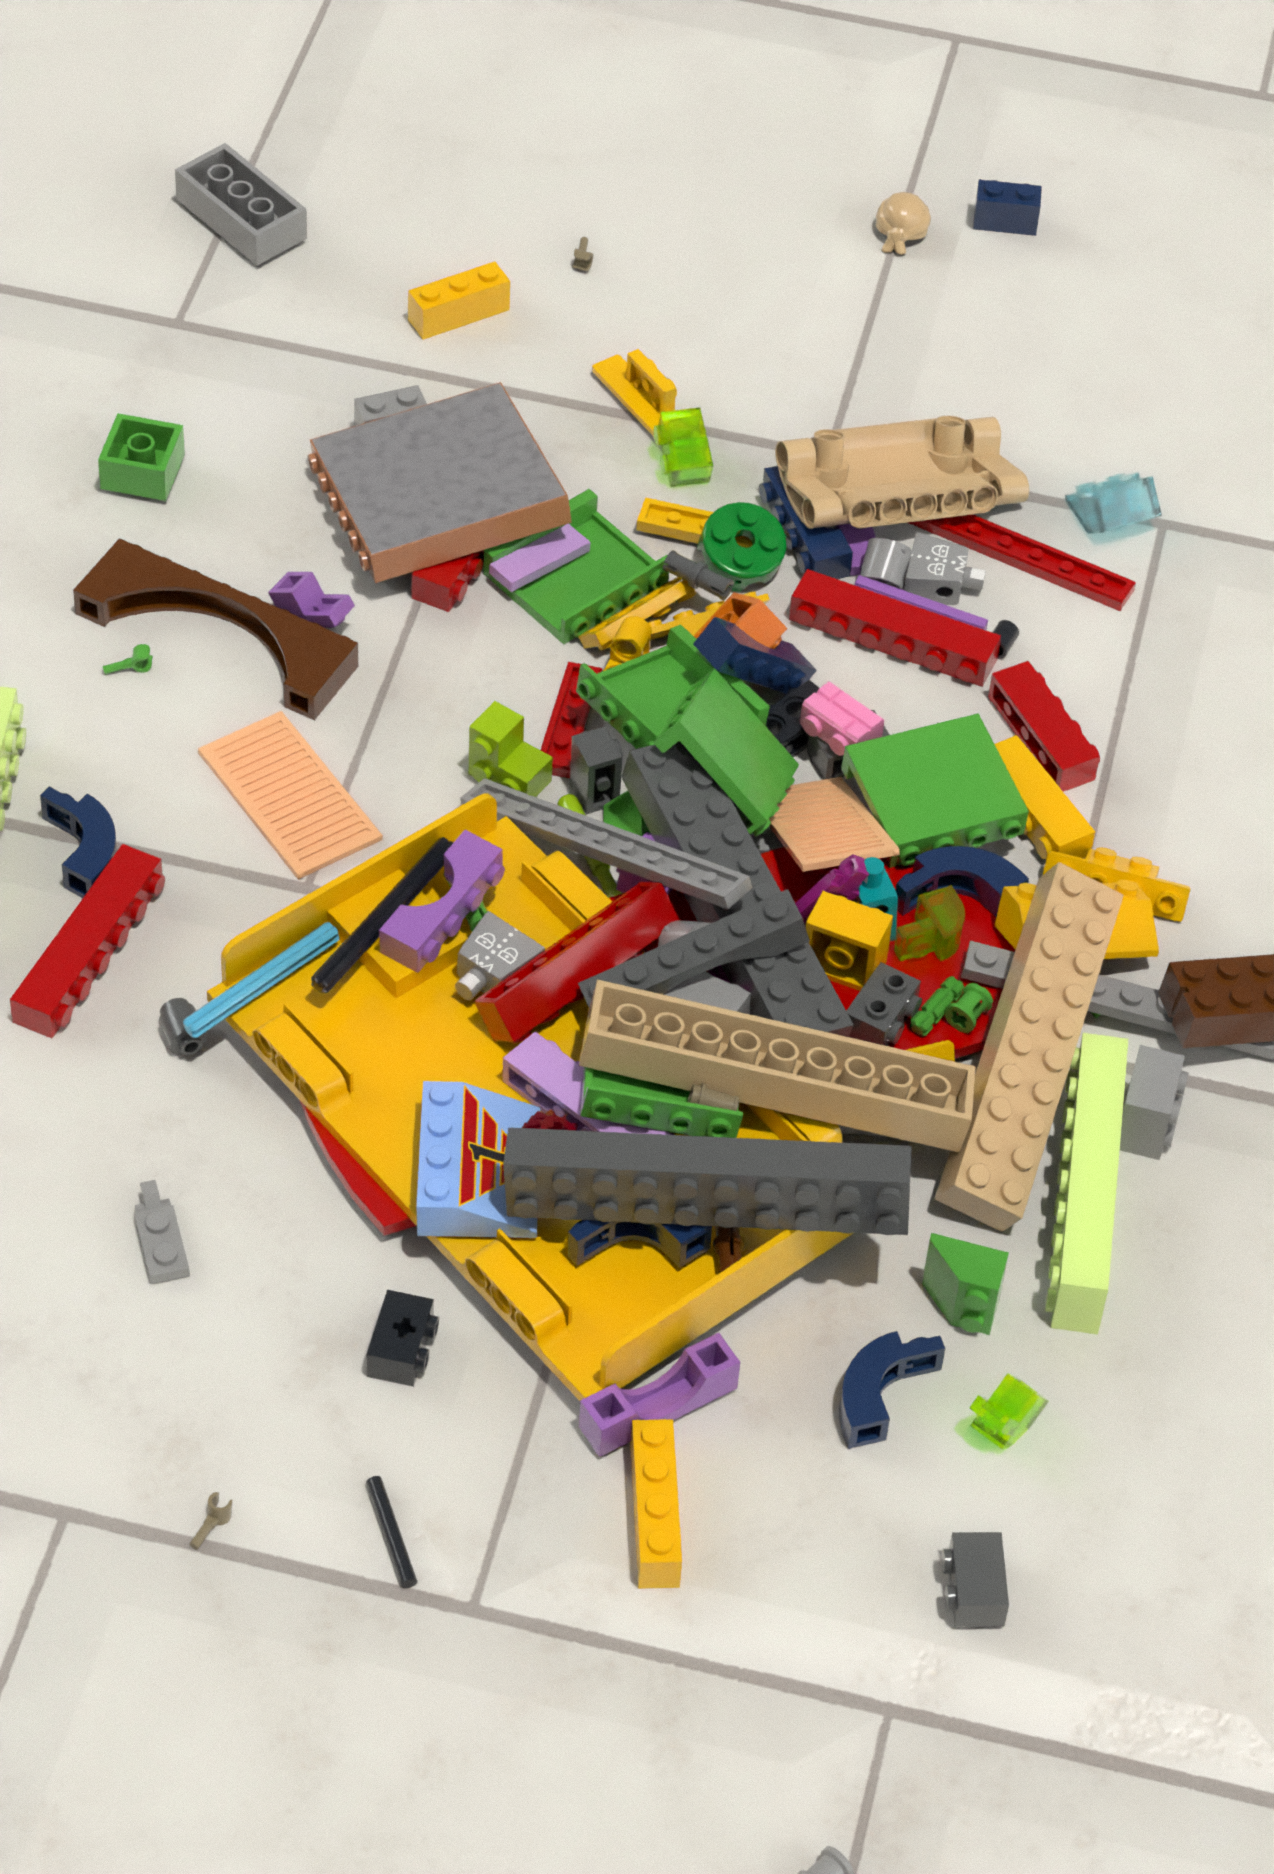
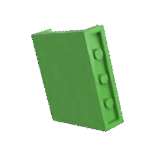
(591, 585)
(647, 689)
(732, 748)
(937, 787)
(652, 1106)

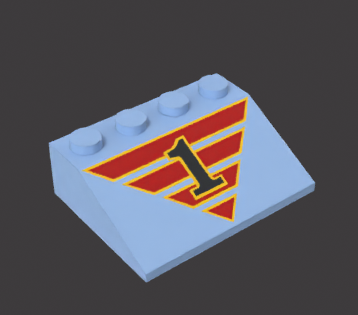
(463, 1162)

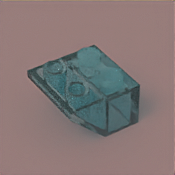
(1114, 502)

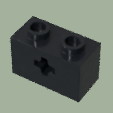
(401, 1338)

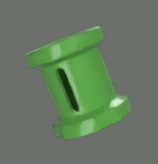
(969, 1007)

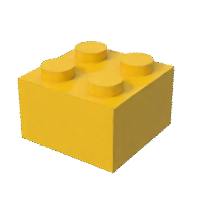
(848, 939)

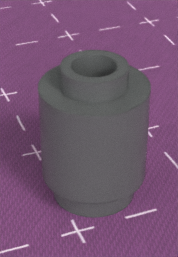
(171, 1020)

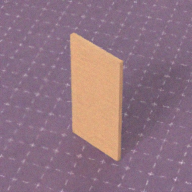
(290, 794)
(826, 824)

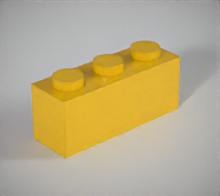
(458, 300)

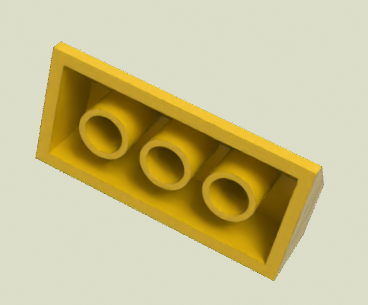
(1132, 934)

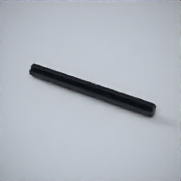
(368, 930)

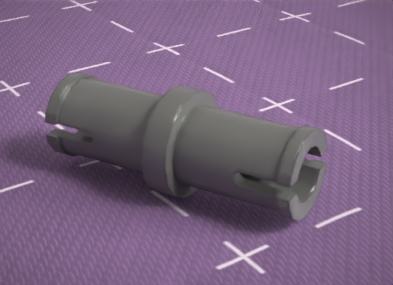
(698, 575)

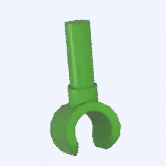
(140, 661)

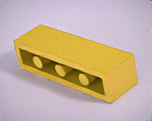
(1052, 817)
(655, 1504)

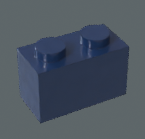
(1007, 207)

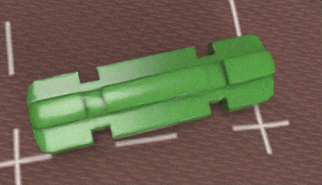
(936, 1005)

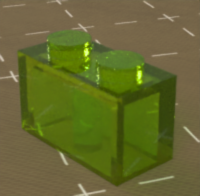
(684, 447)

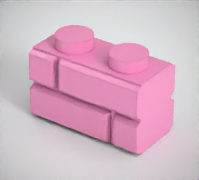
(839, 718)

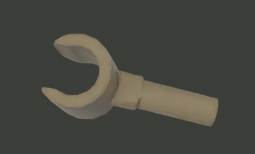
(583, 259)
(214, 1517)

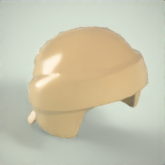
(902, 219)

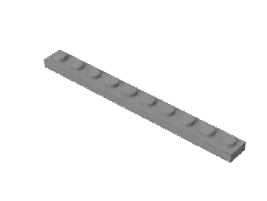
(616, 846)
(1110, 995)

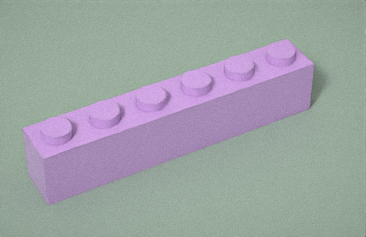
(554, 1082)

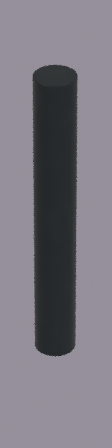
(391, 1532)

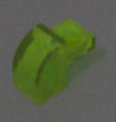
(936, 928)
(1007, 1412)

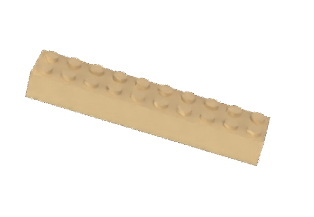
(1030, 1046)
(779, 1066)

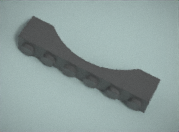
(753, 932)

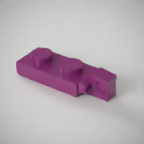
(839, 882)

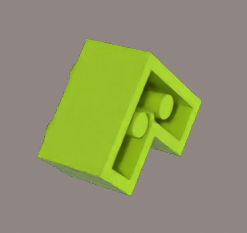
(503, 756)

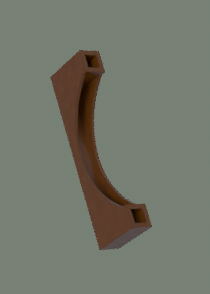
(140, 582)

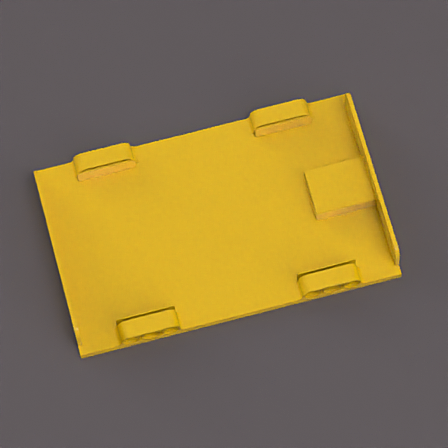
(386, 1029)

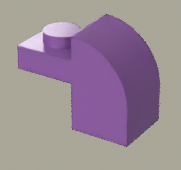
(304, 598)

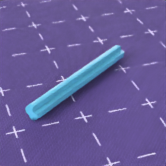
(260, 980)

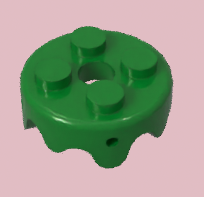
(736, 562)

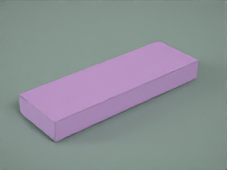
(539, 557)

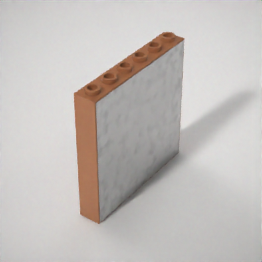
(438, 482)

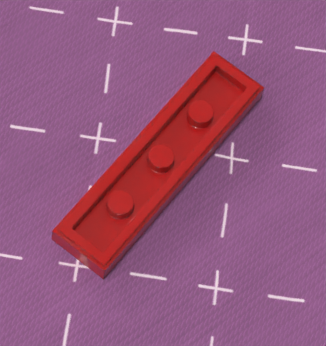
(567, 719)

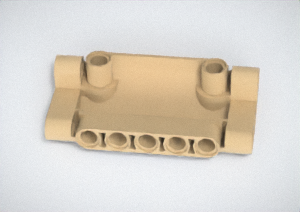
(899, 472)

